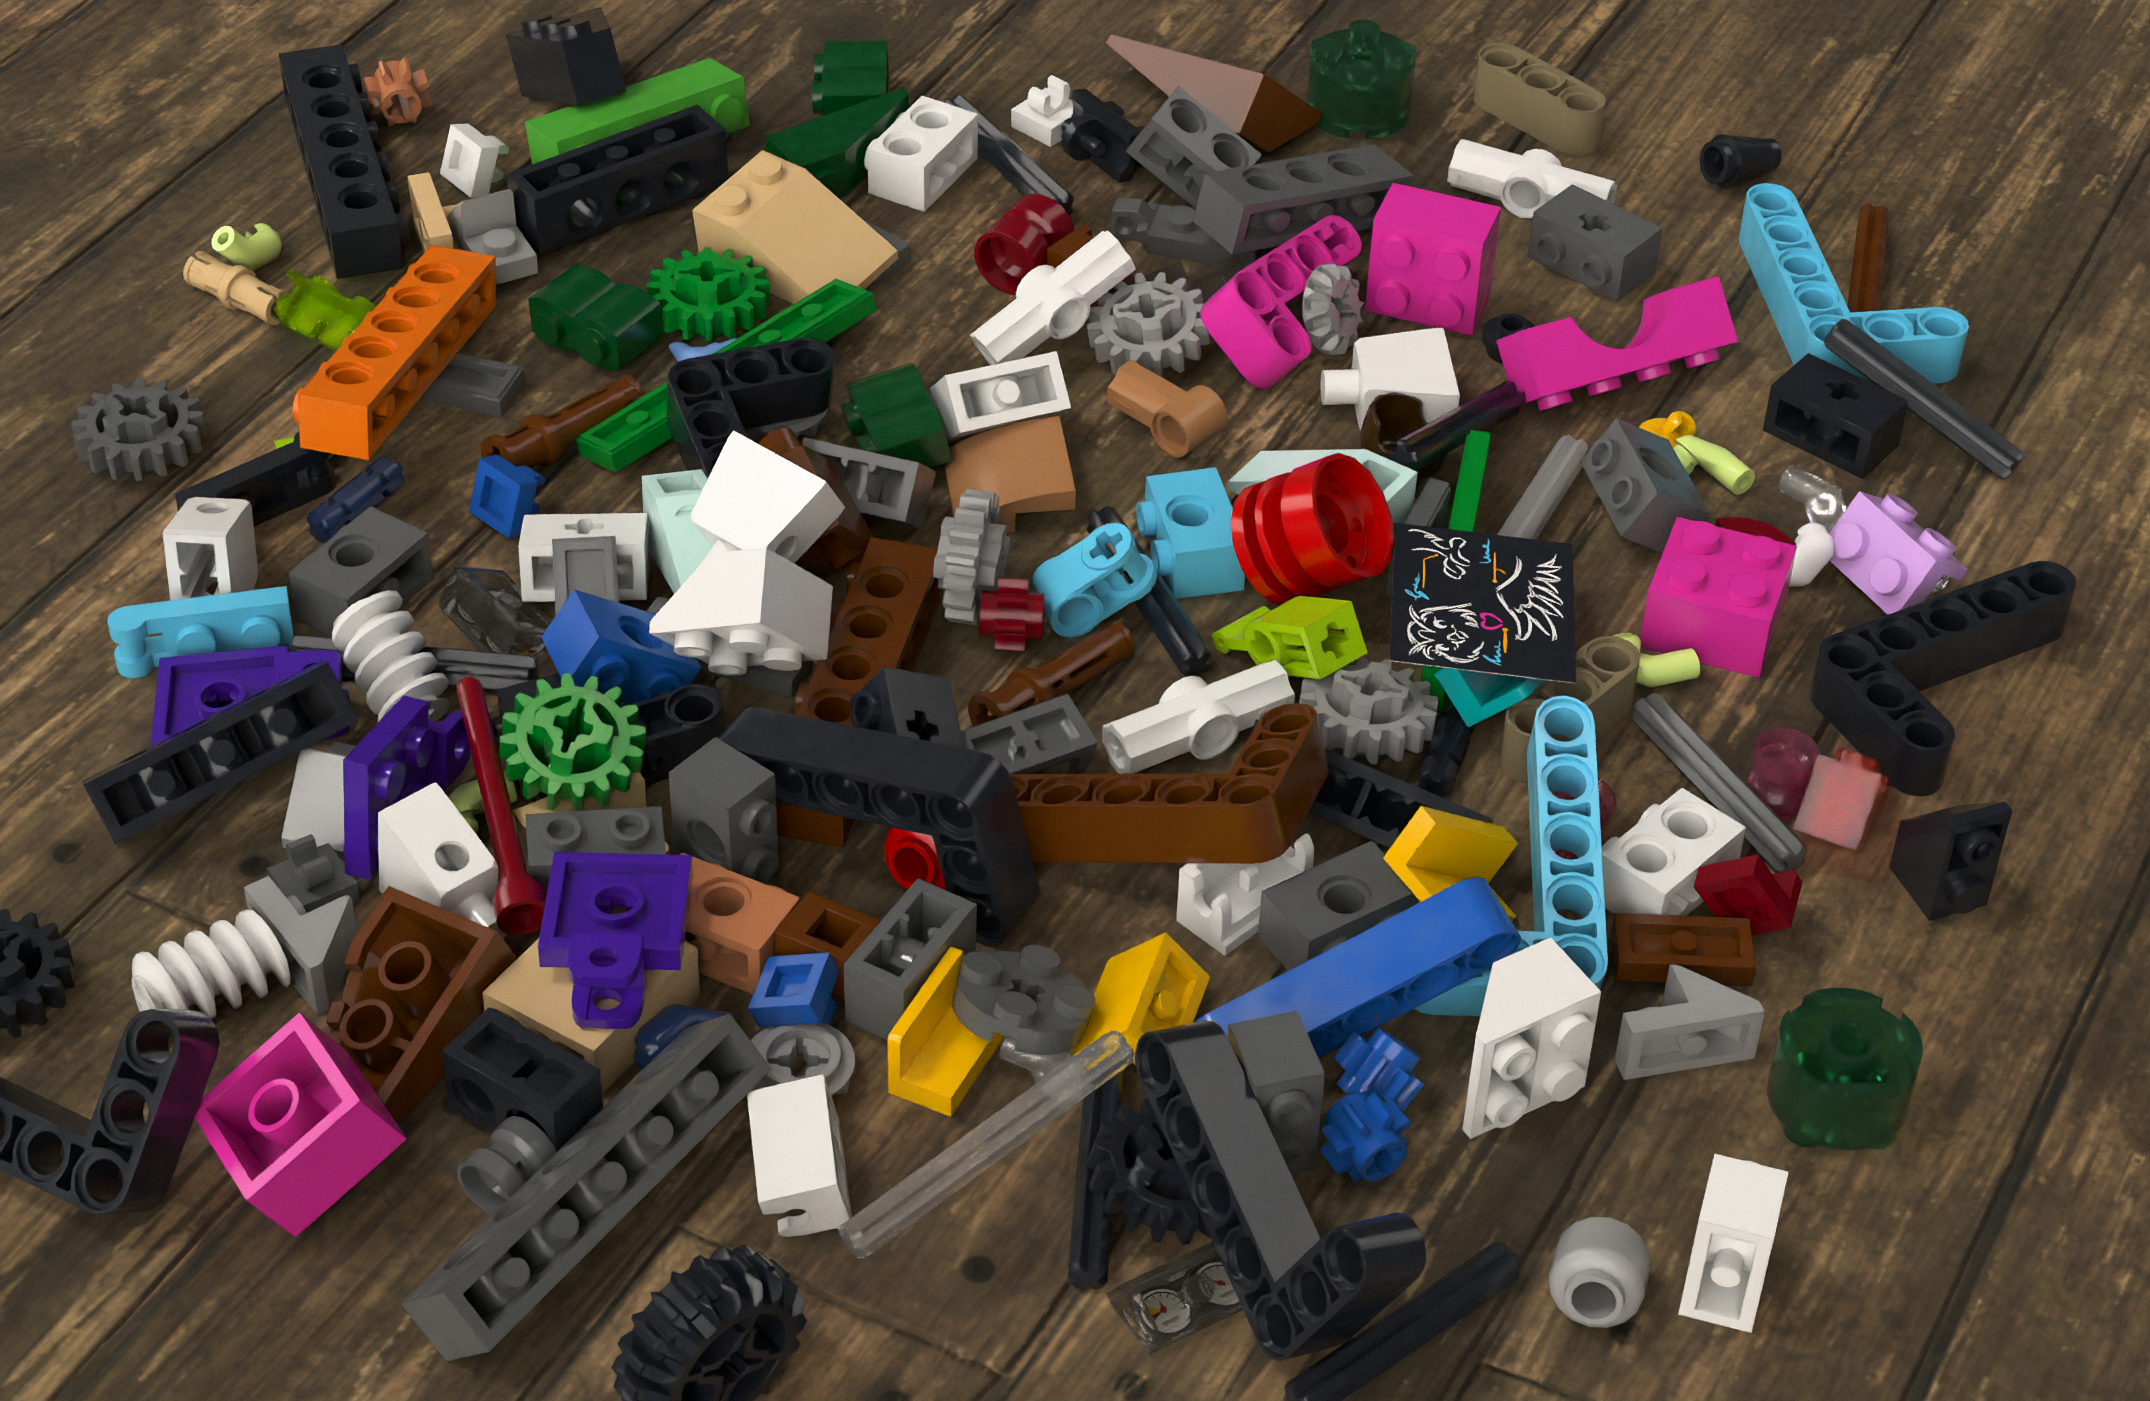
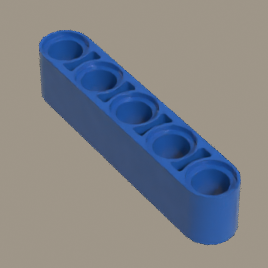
(1386, 967)

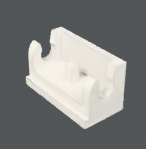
(1225, 899)
(799, 1155)

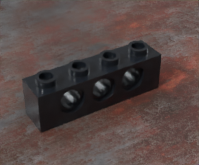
(619, 179)
(219, 751)

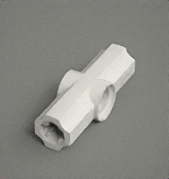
(1519, 180)
(1054, 300)
(1196, 718)

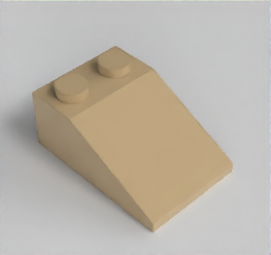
(790, 229)

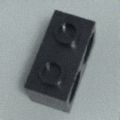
(509, 1071)

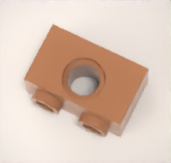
(733, 923)

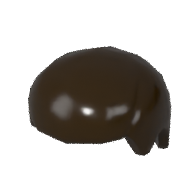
(1390, 419)

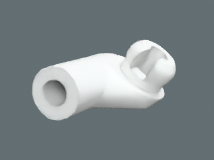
(1813, 552)

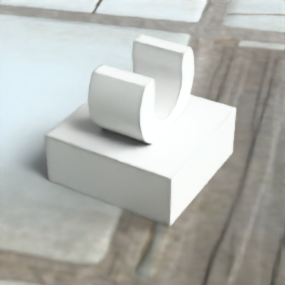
(1044, 112)
(471, 160)

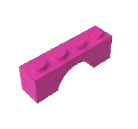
(1674, 326)

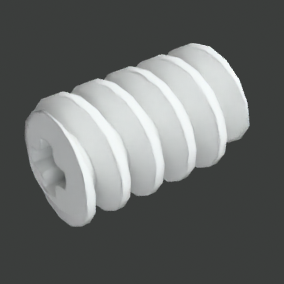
(388, 655)
(210, 966)

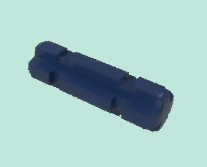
(355, 497)

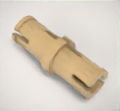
(233, 286)

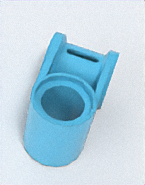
(1088, 582)

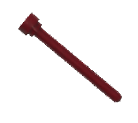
(518, 896)

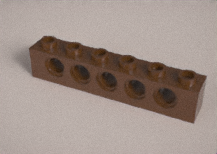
(875, 627)

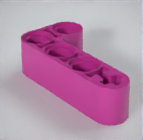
(1252, 311)

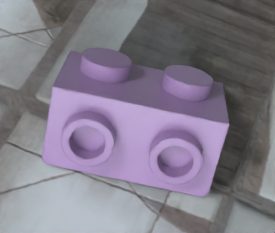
(1890, 553)

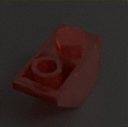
(1843, 800)

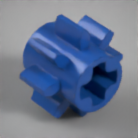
(1379, 1066)
(1365, 1137)

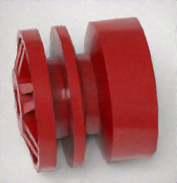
(1312, 529)

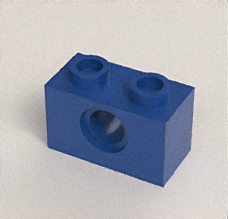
(615, 645)

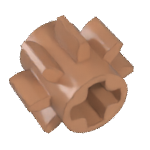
(397, 92)

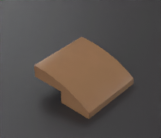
(1020, 463)

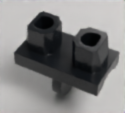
(1100, 134)

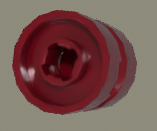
(1020, 241)

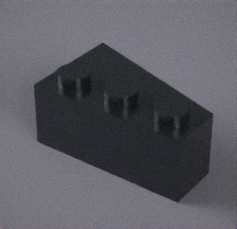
(566, 58)

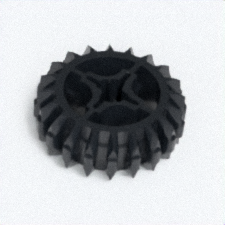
(713, 1332)

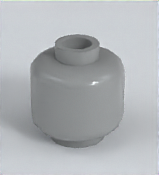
(1599, 1272)

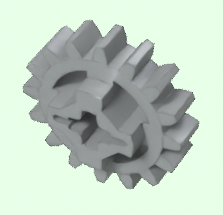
(1148, 324)
(970, 555)
(1372, 710)

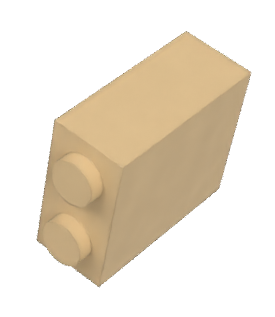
(542, 1003)

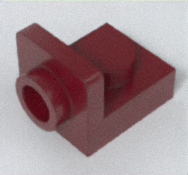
(1750, 891)

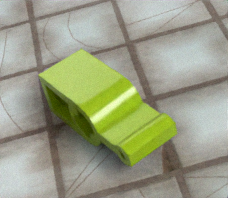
(1298, 636)

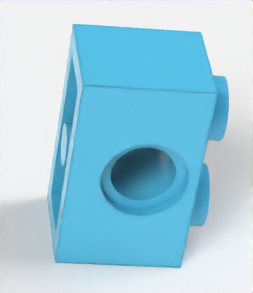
(1190, 532)

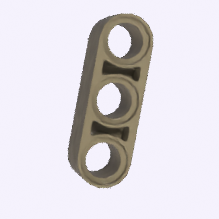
(1539, 99)
(1604, 682)

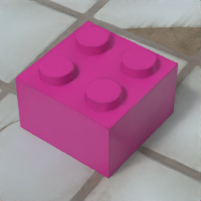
(1432, 258)
(1718, 595)
(297, 1125)

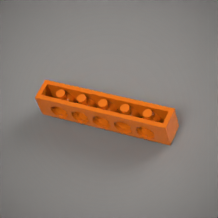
(396, 353)

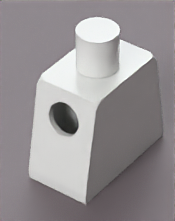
(1400, 363)
(762, 502)
(210, 544)
(437, 856)

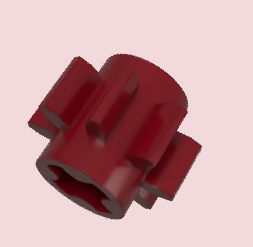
(1012, 614)

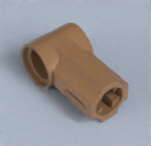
(1175, 416)

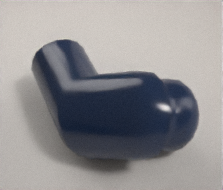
(665, 1027)

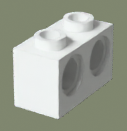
(922, 153)
(1660, 856)

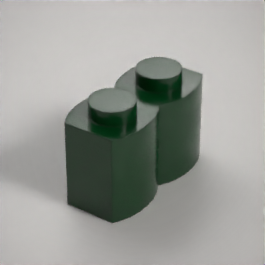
(849, 74)
(596, 317)
(896, 417)

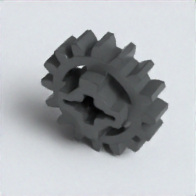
(139, 429)

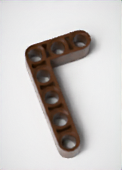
(1184, 817)

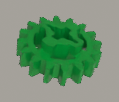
(710, 293)
(595, 759)

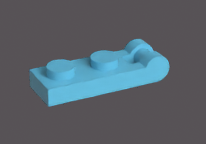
(199, 627)

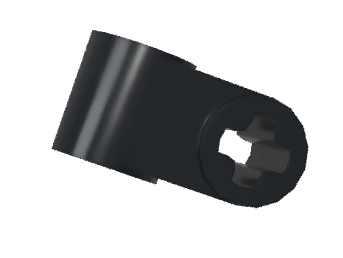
(677, 727)

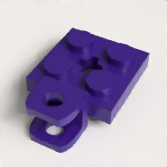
(195, 684)
(391, 764)
(613, 951)

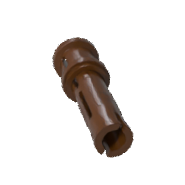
(543, 437)
(1056, 677)

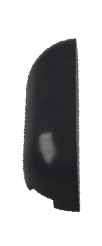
(1374, 801)

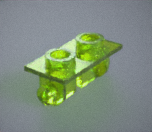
(321, 303)

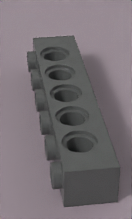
(585, 1189)

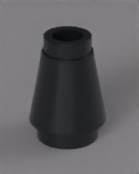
(1738, 158)

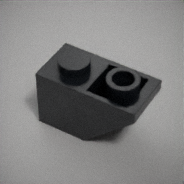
(1950, 856)

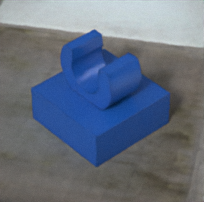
(504, 494)
(795, 990)

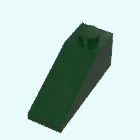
(837, 142)

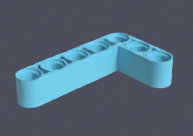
(1809, 303)
(1553, 827)

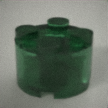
(1361, 80)
(1843, 1071)

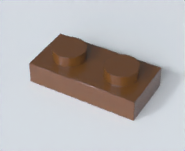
(1706, 945)

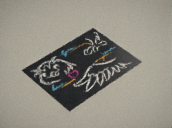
(1483, 603)

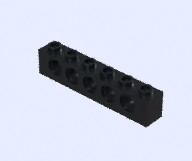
(344, 161)

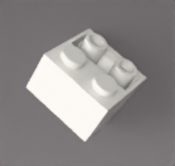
(748, 612)
(1530, 1037)

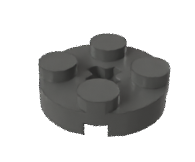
(1023, 999)

